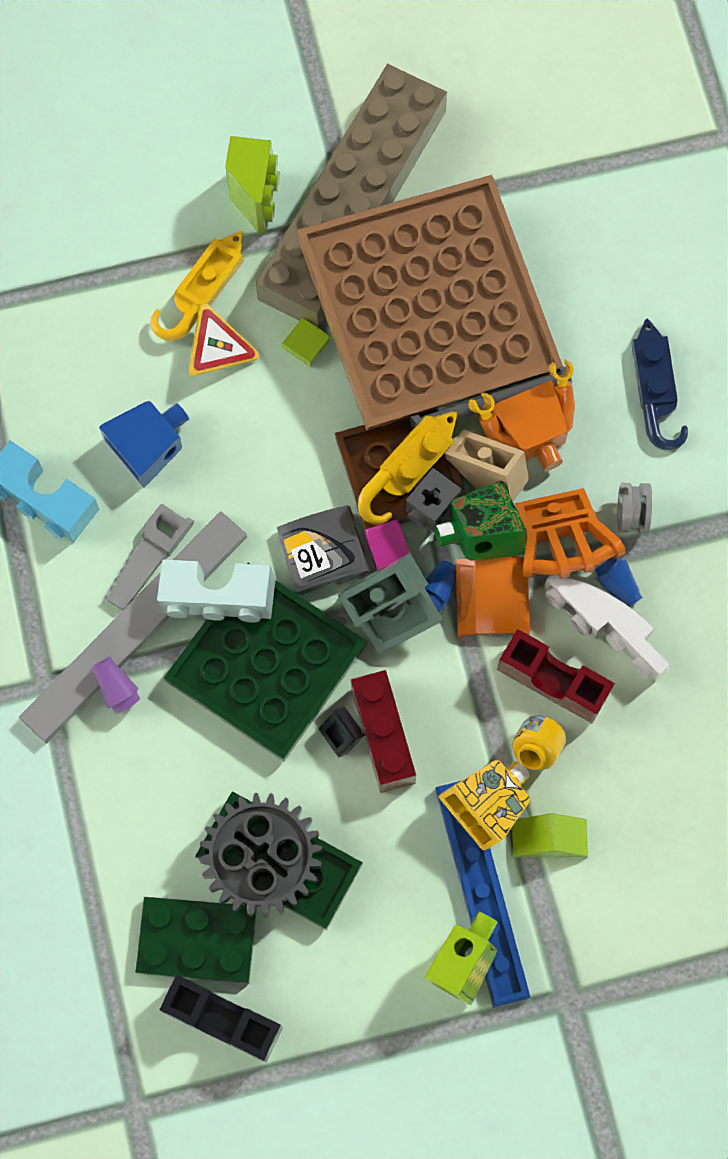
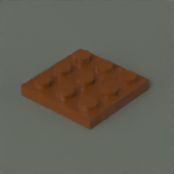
(365, 453)

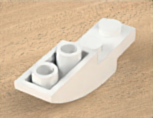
(598, 612)

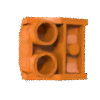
(491, 596)

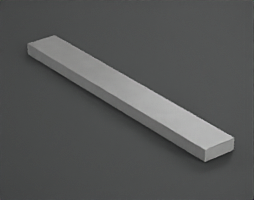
(125, 633)

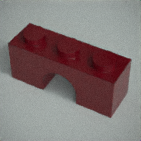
(536, 668)
(383, 731)

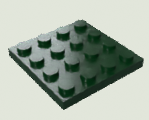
(268, 673)

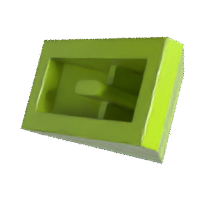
(549, 836)

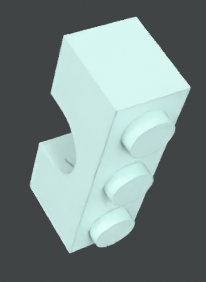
(245, 596)

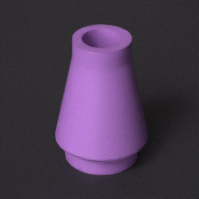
(115, 685)

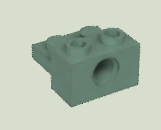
(394, 583)

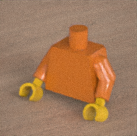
(534, 419)

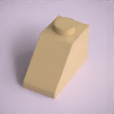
(488, 462)

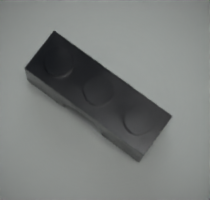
(221, 1018)

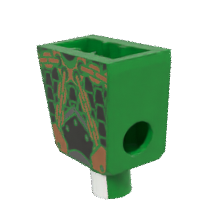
(484, 525)

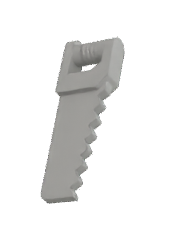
(149, 555)

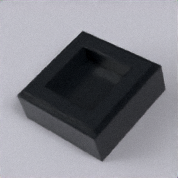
(341, 731)

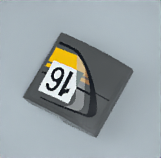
(323, 549)

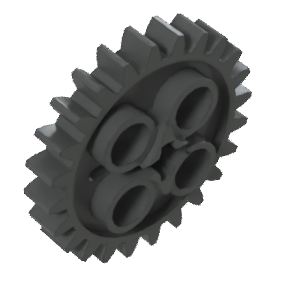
(238, 880)

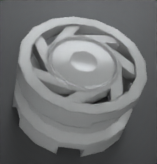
(634, 507)

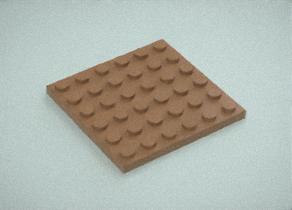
(428, 301)

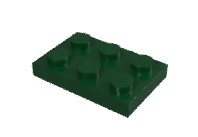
(195, 940)

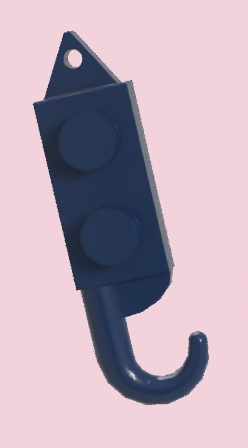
(656, 384)

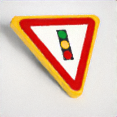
(217, 344)

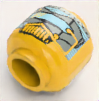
(538, 742)

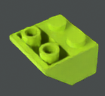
(252, 179)

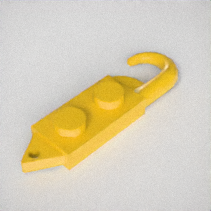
(202, 284)
(408, 462)

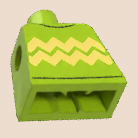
(461, 974)

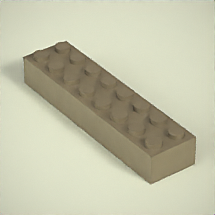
(359, 176)

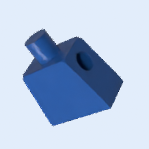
(145, 438)

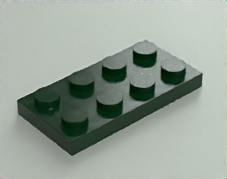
(333, 878)

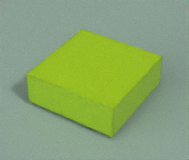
(306, 342)

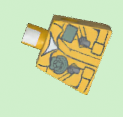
(489, 801)

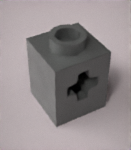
(431, 487)

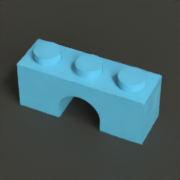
(63, 511)

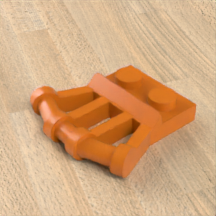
(559, 517)

